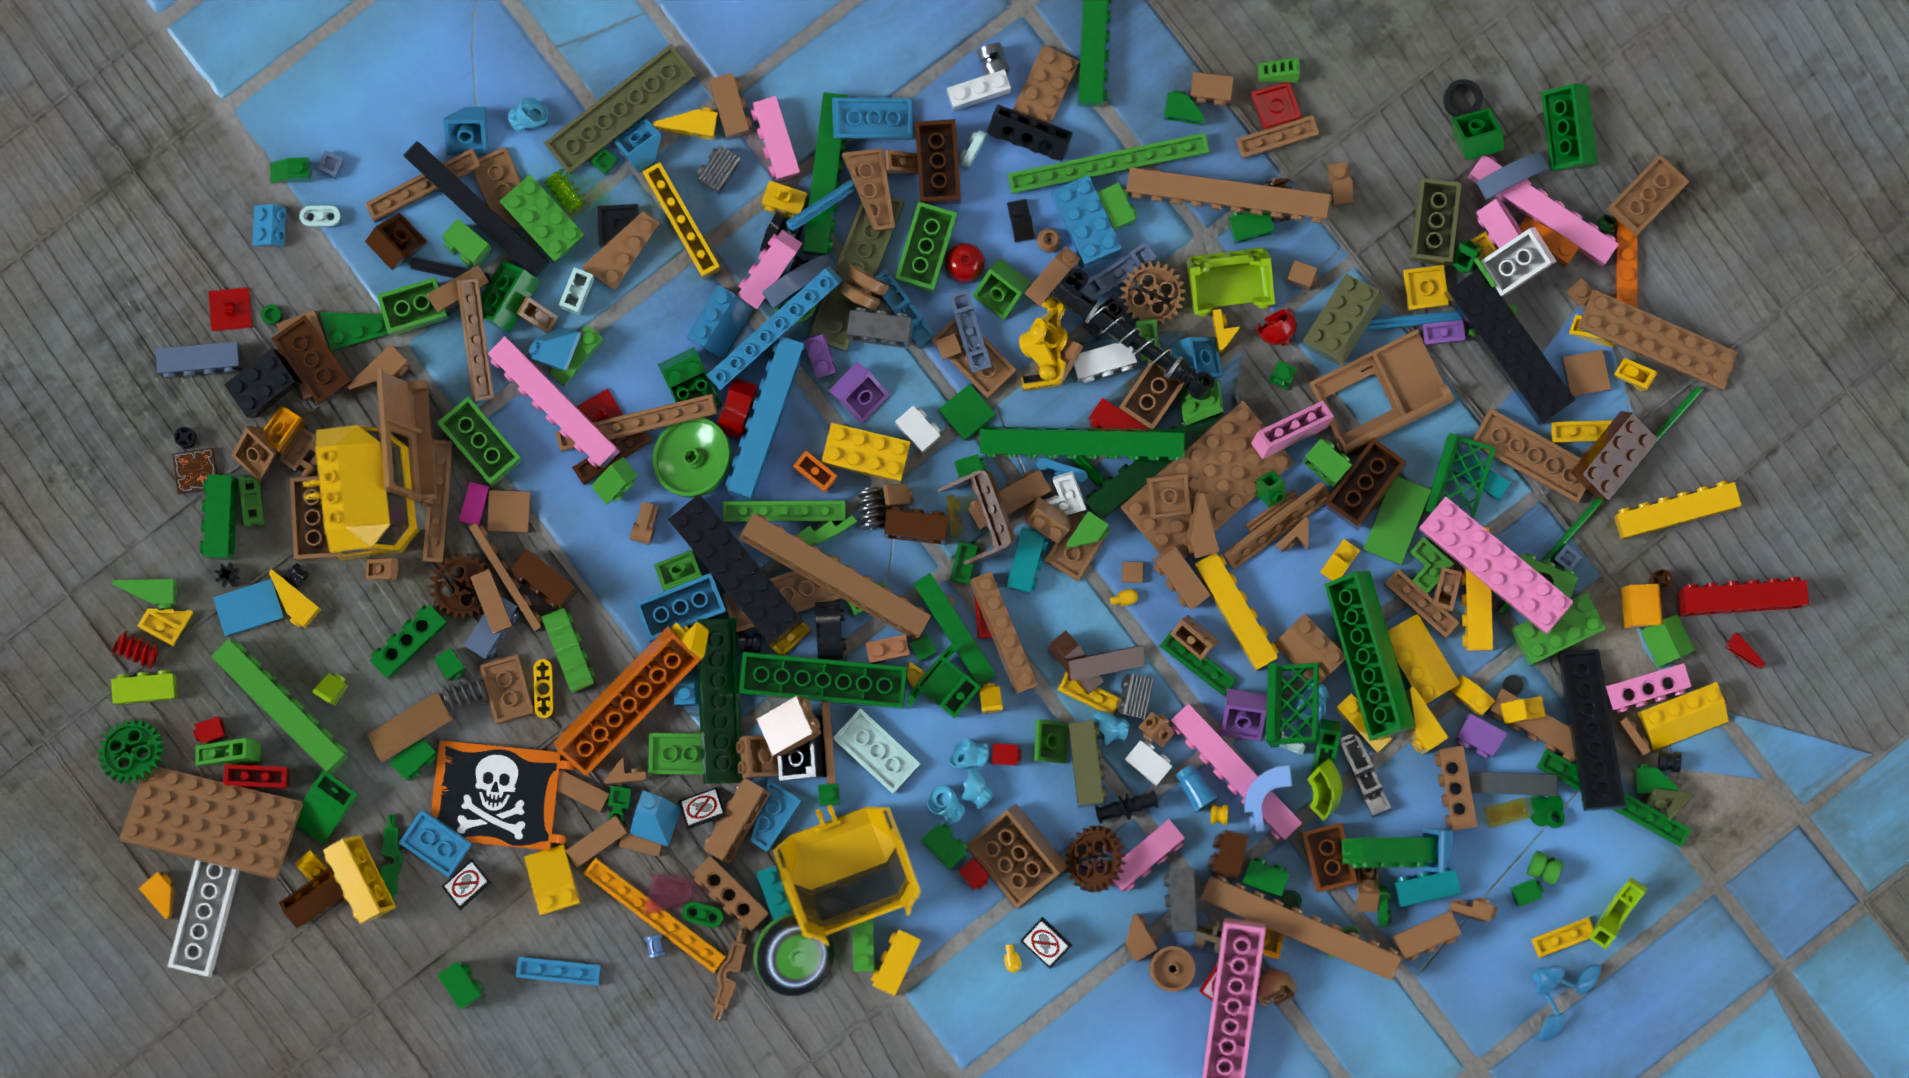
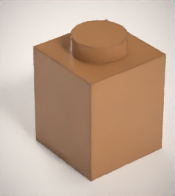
(1302, 275)

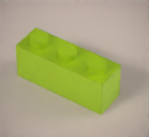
(144, 688)

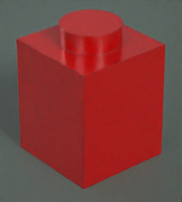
(209, 730)
(1006, 754)
(974, 874)

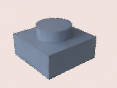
(330, 164)

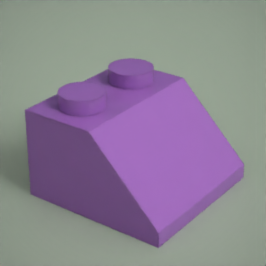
(859, 392)
(1244, 715)
(1480, 736)

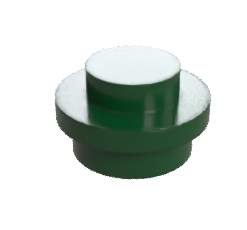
(1607, 224)
(1291, 899)

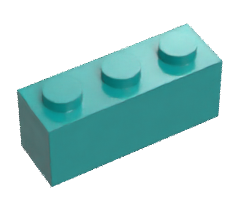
(1027, 561)
(1426, 887)
(774, 892)

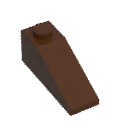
(1066, 648)

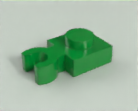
(619, 799)

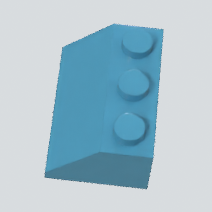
(720, 322)

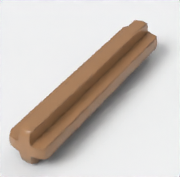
(1270, 512)

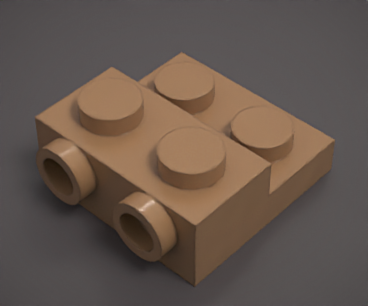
(756, 758)
(1477, 909)

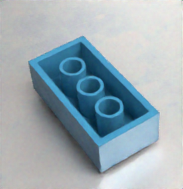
(1086, 221)
(682, 605)

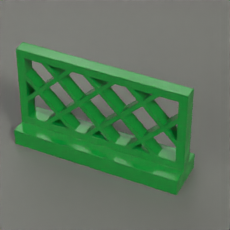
(1444, 469)
(1275, 704)

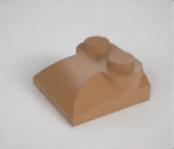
(254, 452)

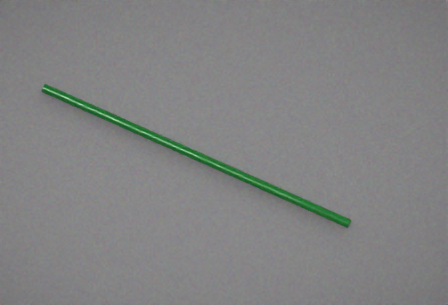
(1597, 502)

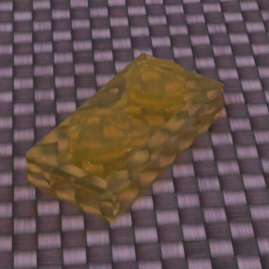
(955, 523)
(1506, 812)

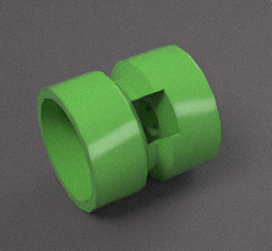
(1545, 867)

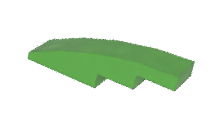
(826, 532)

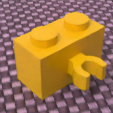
(783, 199)

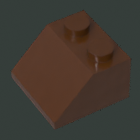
(395, 241)

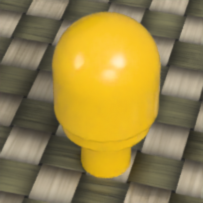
(1125, 598)
(1012, 959)

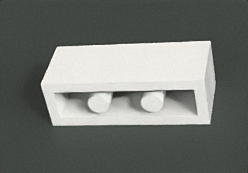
(978, 90)
(1103, 362)

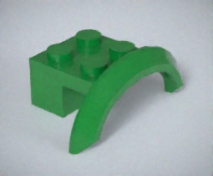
(946, 685)

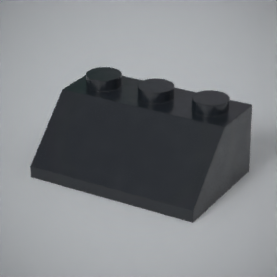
(805, 761)

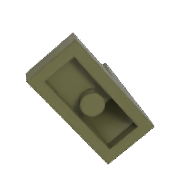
(1672, 800)

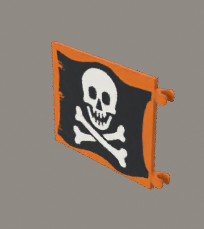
(498, 793)

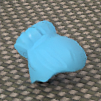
(528, 114)
(1324, 698)
(1111, 727)
(969, 754)
(976, 789)
(945, 803)

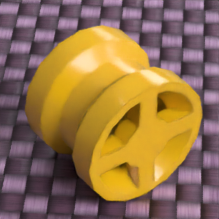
(1219, 814)

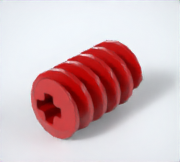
(136, 649)

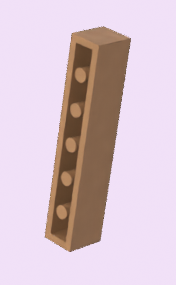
(1003, 632)
(1545, 729)

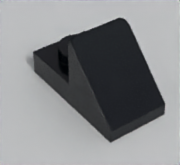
(1020, 220)

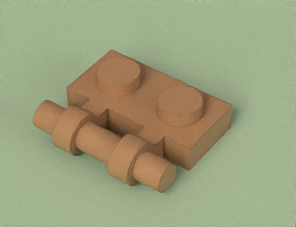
(298, 450)

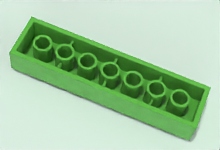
(280, 706)

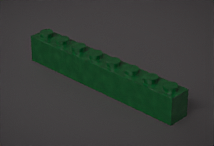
(1133, 477)

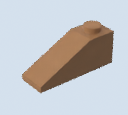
(1052, 276)
(392, 364)
(1200, 532)

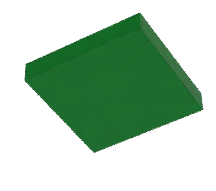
(967, 412)

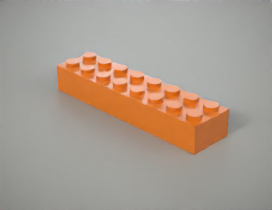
(626, 701)

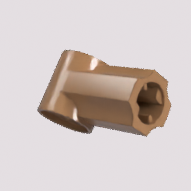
(644, 526)

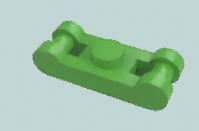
(251, 500)

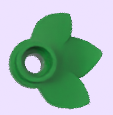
(1546, 808)

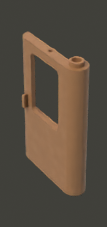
(1407, 380)
(406, 411)

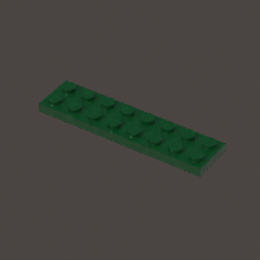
(719, 703)

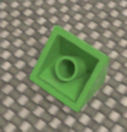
(677, 570)
(1667, 640)
(1050, 741)

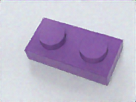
(1443, 332)
(820, 355)

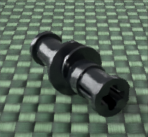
(1127, 806)

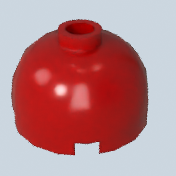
(965, 263)
(1278, 328)

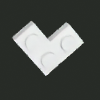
(1069, 495)

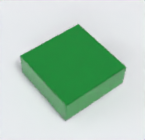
(604, 161)
(923, 648)

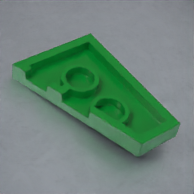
(352, 328)

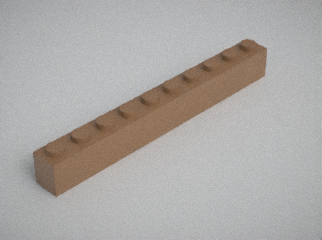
(1229, 194)
(834, 576)
(1301, 928)

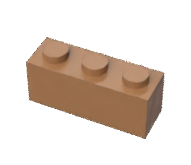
(730, 106)
(1180, 577)

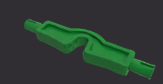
(391, 849)

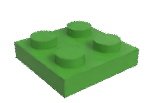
(1196, 410)

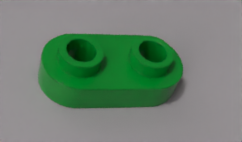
(703, 914)
(1383, 914)

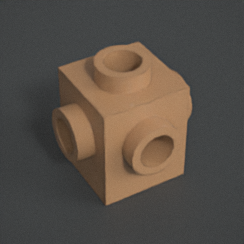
(1156, 729)

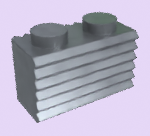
(719, 169)
(1135, 696)

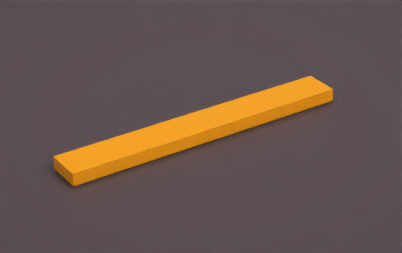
(660, 920)

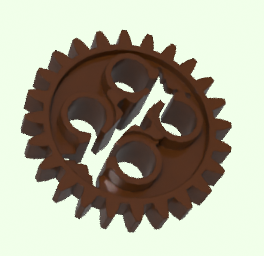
(453, 602)
(1096, 878)

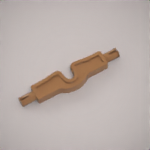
(726, 985)

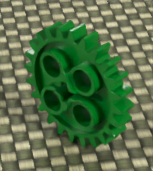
(138, 766)

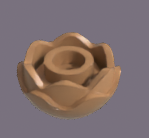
(1044, 244)

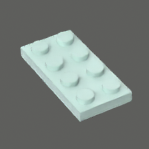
(876, 751)

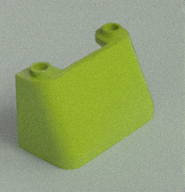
(1230, 279)

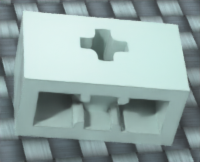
(576, 291)

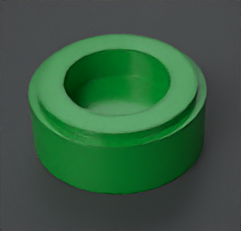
(271, 315)

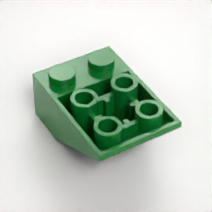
(687, 377)
(325, 806)

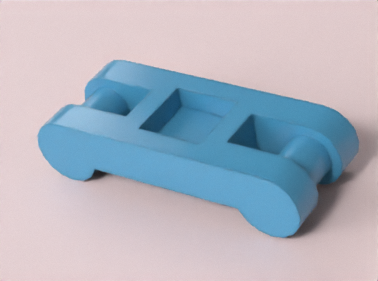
(1058, 468)

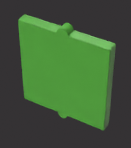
(1484, 271)

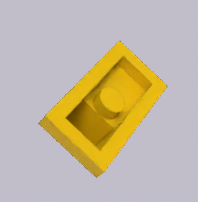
(1222, 335)
(1635, 374)
(1340, 560)
(694, 637)
(1522, 710)
(311, 865)

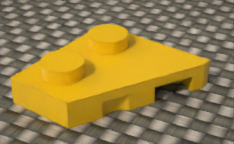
(165, 624)

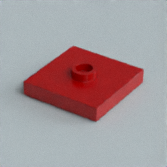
(1276, 105)

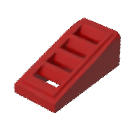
(1739, 647)

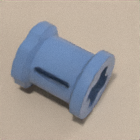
(654, 946)

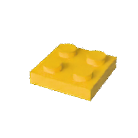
(1425, 287)

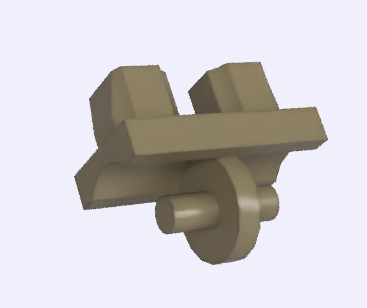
(1211, 933)

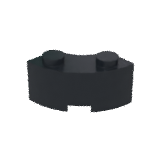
(828, 628)

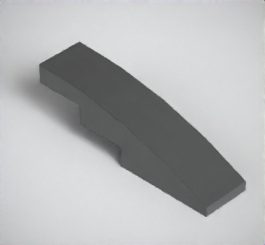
(1364, 774)
(1514, 784)

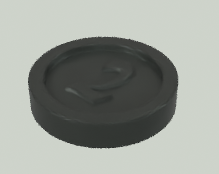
(1513, 684)

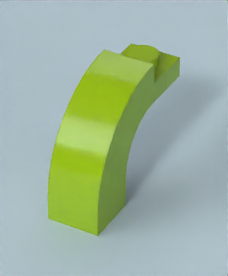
(1616, 912)

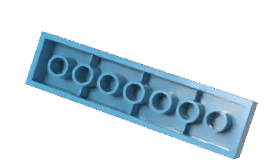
(766, 419)

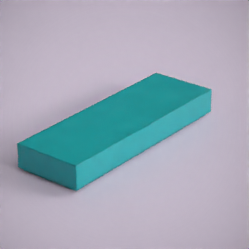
(1494, 484)

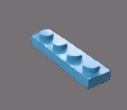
(558, 971)

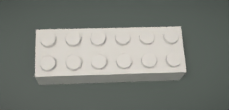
(203, 918)

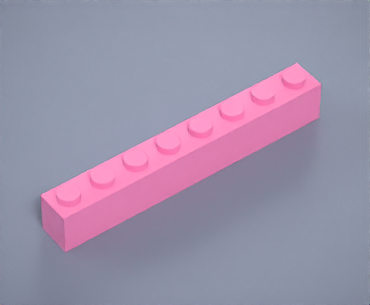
(1551, 214)
(553, 402)
(1232, 768)

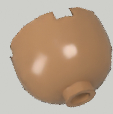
(1275, 986)

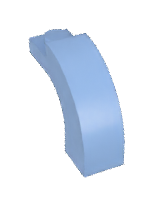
(1271, 779)

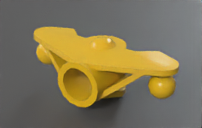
(1046, 341)

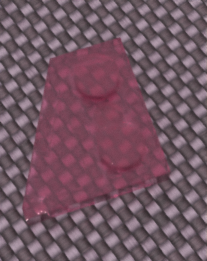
(667, 893)

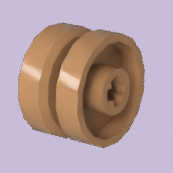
(864, 285)
(1160, 972)

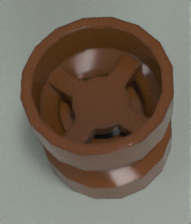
(1663, 578)

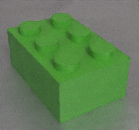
(410, 308)

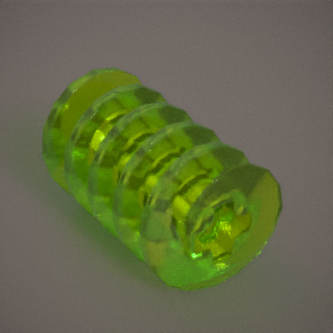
(565, 191)

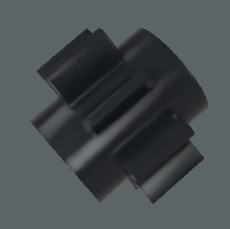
(221, 573)

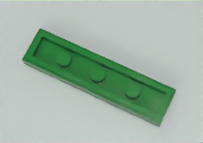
(1204, 669)

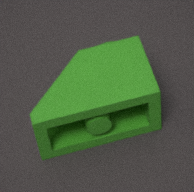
(1088, 532)

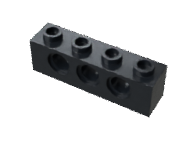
(1024, 124)

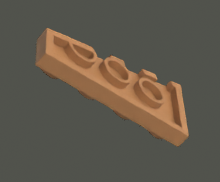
(871, 182)
(620, 252)

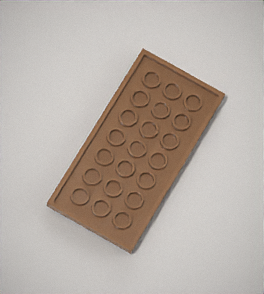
(1219, 465)
(211, 822)

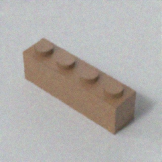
(1015, 496)
(740, 815)

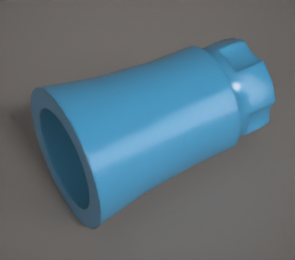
(1196, 788)

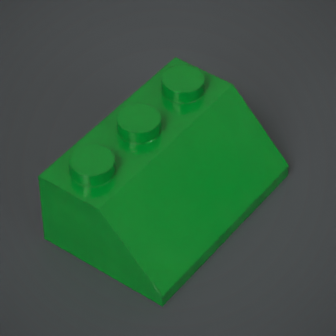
(506, 294)

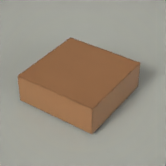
(948, 346)
(1132, 572)

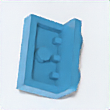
(269, 225)

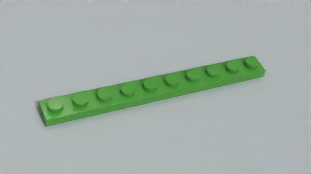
(1108, 163)

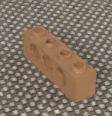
(1456, 756)
(711, 867)

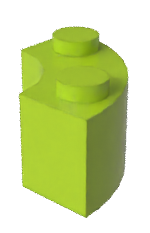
(1326, 789)

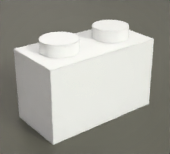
(918, 429)
(1148, 762)

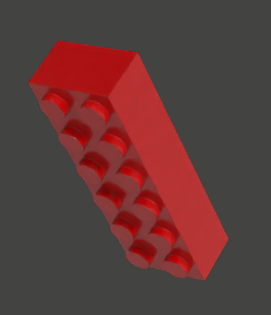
(1745, 597)

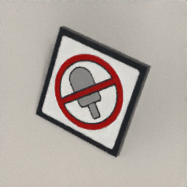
(702, 808)
(466, 884)
(1046, 942)

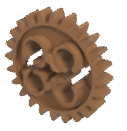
(1160, 277)

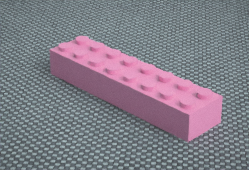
(1496, 565)
(1234, 999)

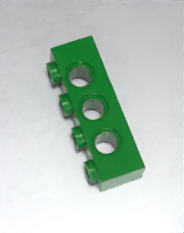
(406, 653)

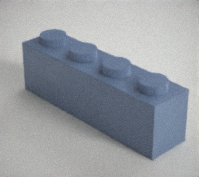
(198, 358)

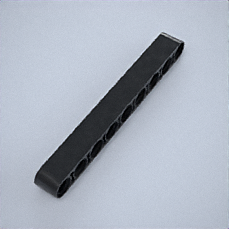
(476, 209)

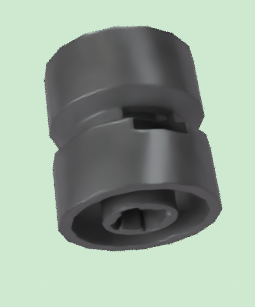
(996, 52)

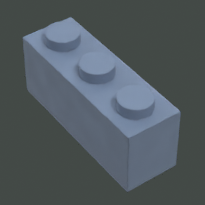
(482, 639)

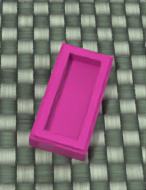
(474, 503)

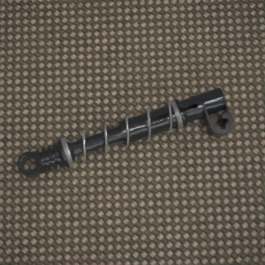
(1092, 312)

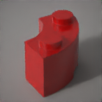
(737, 408)

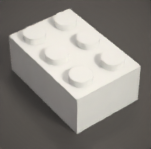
(1518, 261)

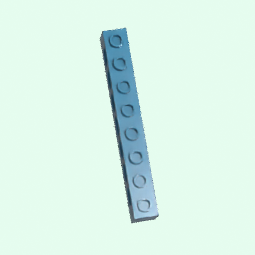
(774, 327)

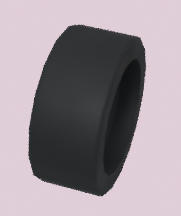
(1462, 83)

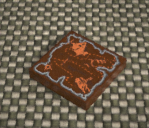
(192, 469)

